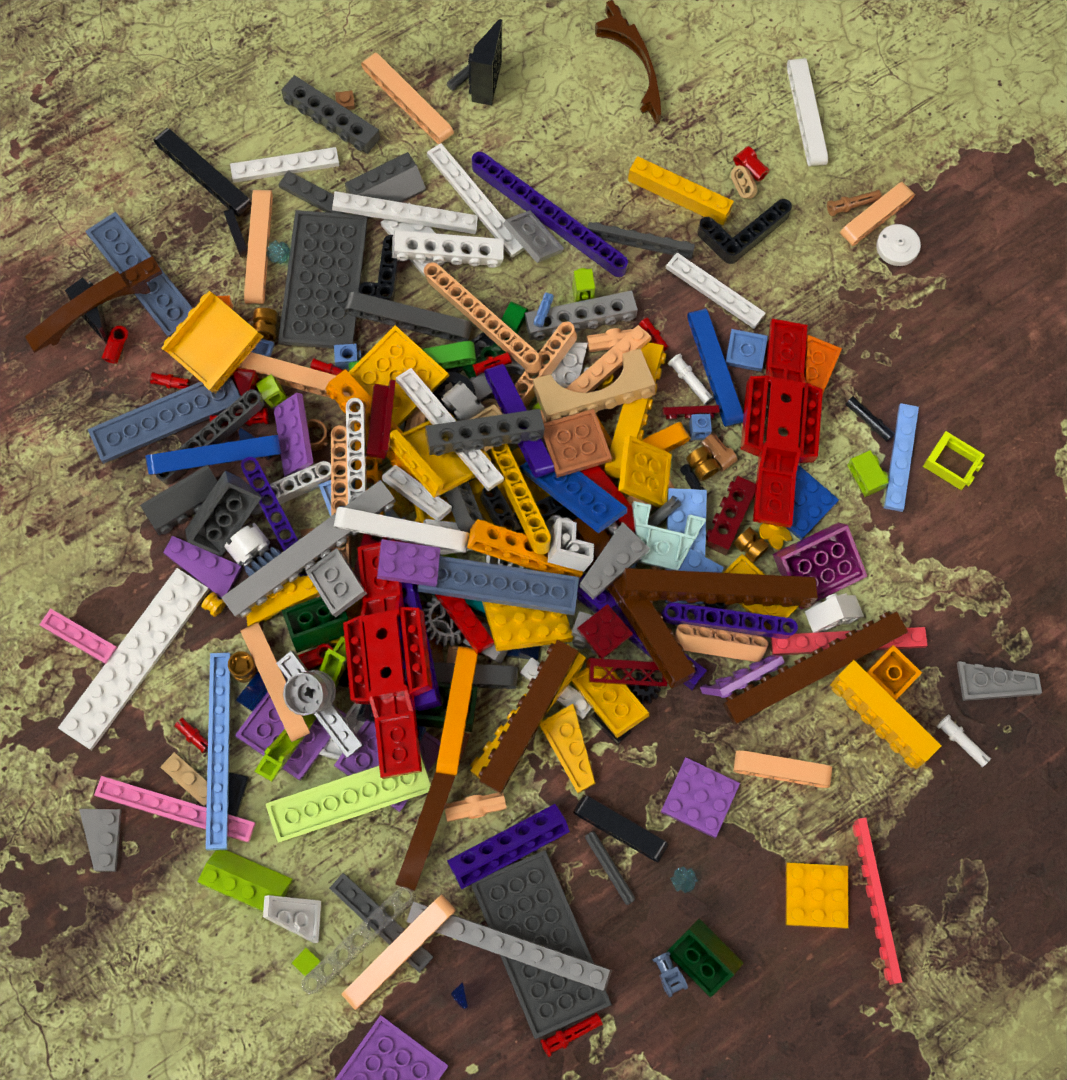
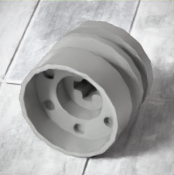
(299, 694)

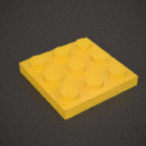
(645, 471)
(816, 895)

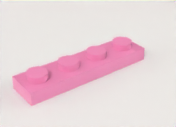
(78, 636)

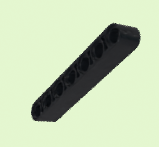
(202, 172)

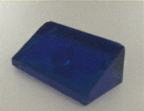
(252, 693)
(460, 997)

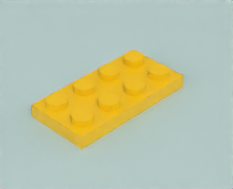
(744, 566)
(611, 702)

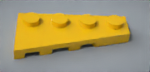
(293, 593)
(568, 744)

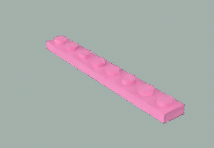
(168, 807)

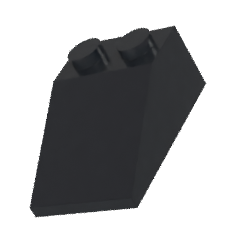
(95, 316)

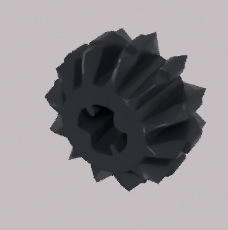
(641, 694)

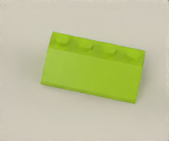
(242, 879)

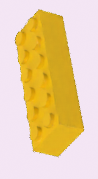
(884, 715)

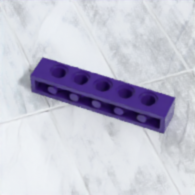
(508, 846)

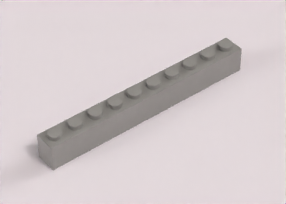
(302, 554)
(520, 949)

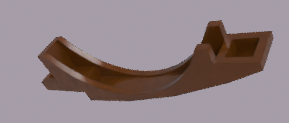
(618, 29)
(116, 285)
(427, 826)

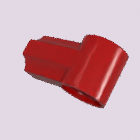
(749, 159)
(114, 346)
(312, 658)

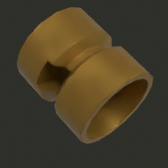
(264, 322)
(703, 464)
(751, 545)
(242, 666)

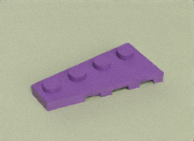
(204, 566)

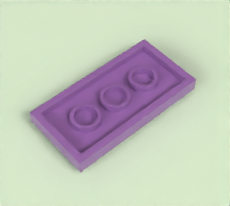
(293, 434)

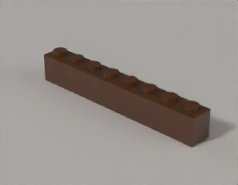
(528, 717)

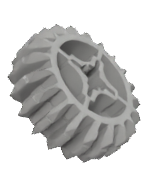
(432, 625)

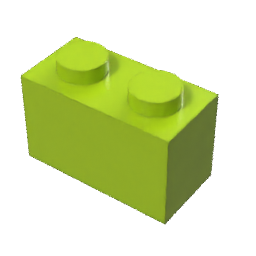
(583, 285)
(868, 473)

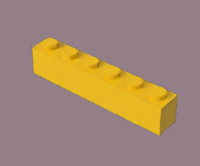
(680, 190)

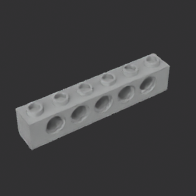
(624, 301)

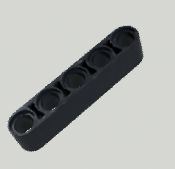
(620, 828)

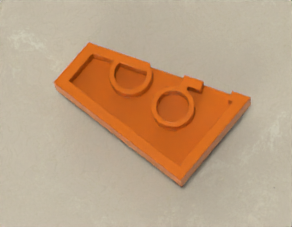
(819, 361)

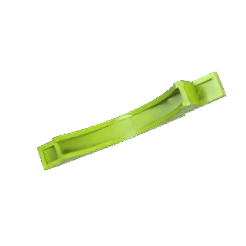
(282, 748)

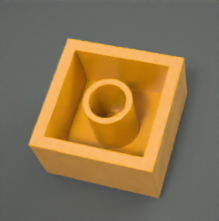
(893, 672)

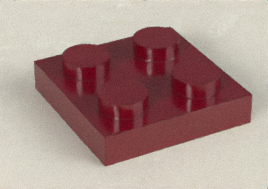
(604, 631)

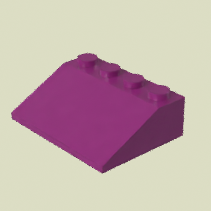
(827, 557)

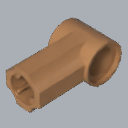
(724, 456)

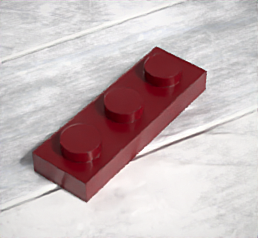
(672, 413)

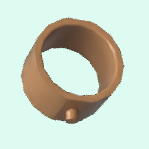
(323, 442)

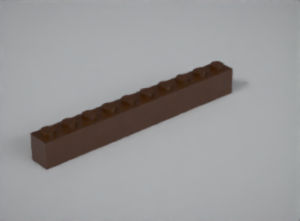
(718, 587)
(644, 619)
(815, 667)

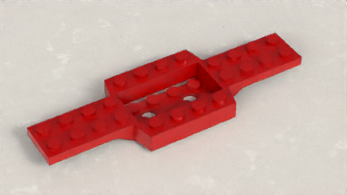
(800, 417)
(368, 656)

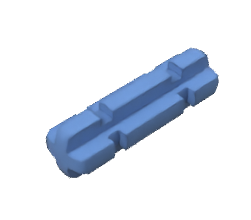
(543, 309)

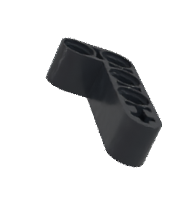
(386, 270)

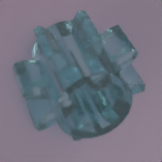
(278, 251)
(684, 879)

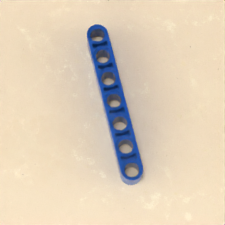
(715, 367)
(212, 454)

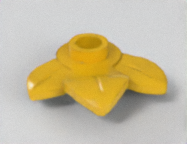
(775, 535)

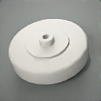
(898, 245)

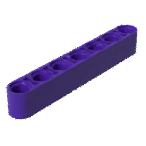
(510, 402)
(266, 490)
(737, 617)

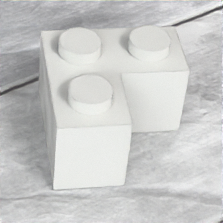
(566, 549)
(833, 612)

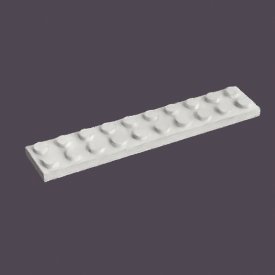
(133, 659)

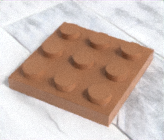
(576, 443)

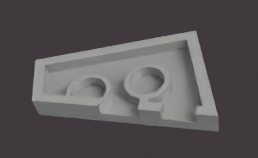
(102, 836)

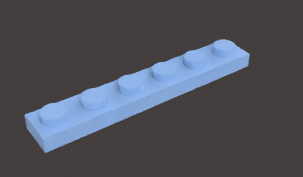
(901, 457)

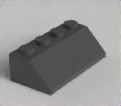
(391, 181)
(179, 501)
(222, 514)

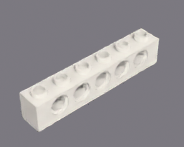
(455, 243)

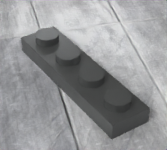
(308, 192)

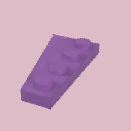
(741, 677)

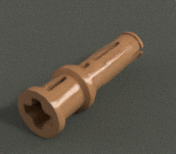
(845, 202)

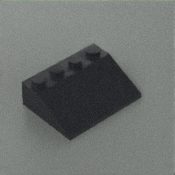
(486, 65)

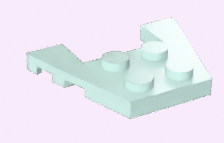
(666, 546)

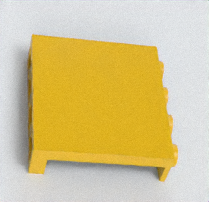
(212, 342)
(434, 472)

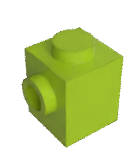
(271, 391)

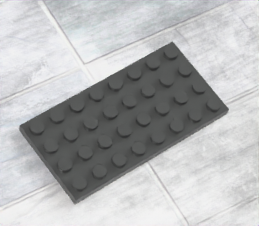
(320, 275)
(532, 906)

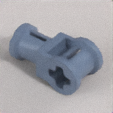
(670, 974)

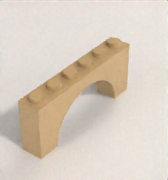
(631, 385)

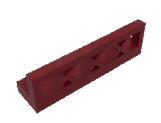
(380, 420)
(625, 666)

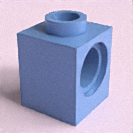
(343, 350)
(700, 426)

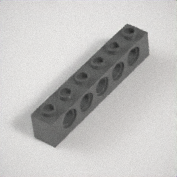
(326, 106)
(474, 427)

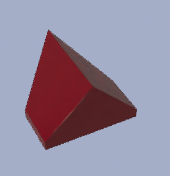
(246, 380)

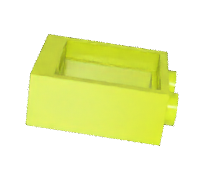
(962, 449)

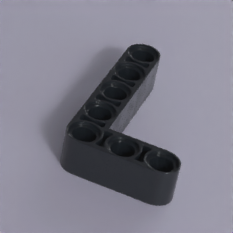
(747, 234)
(511, 518)

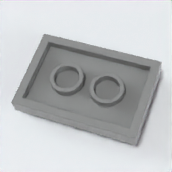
(533, 236)
(336, 582)

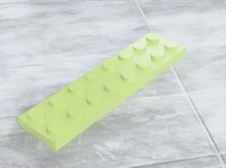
(342, 800)

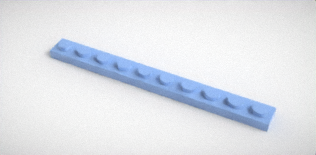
(218, 753)

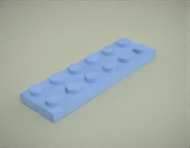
(692, 503)

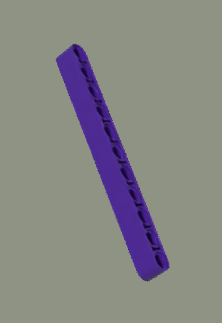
(551, 221)

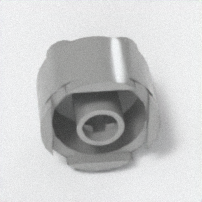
(462, 401)

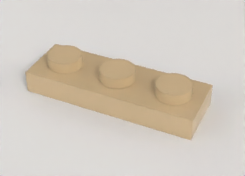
(186, 777)

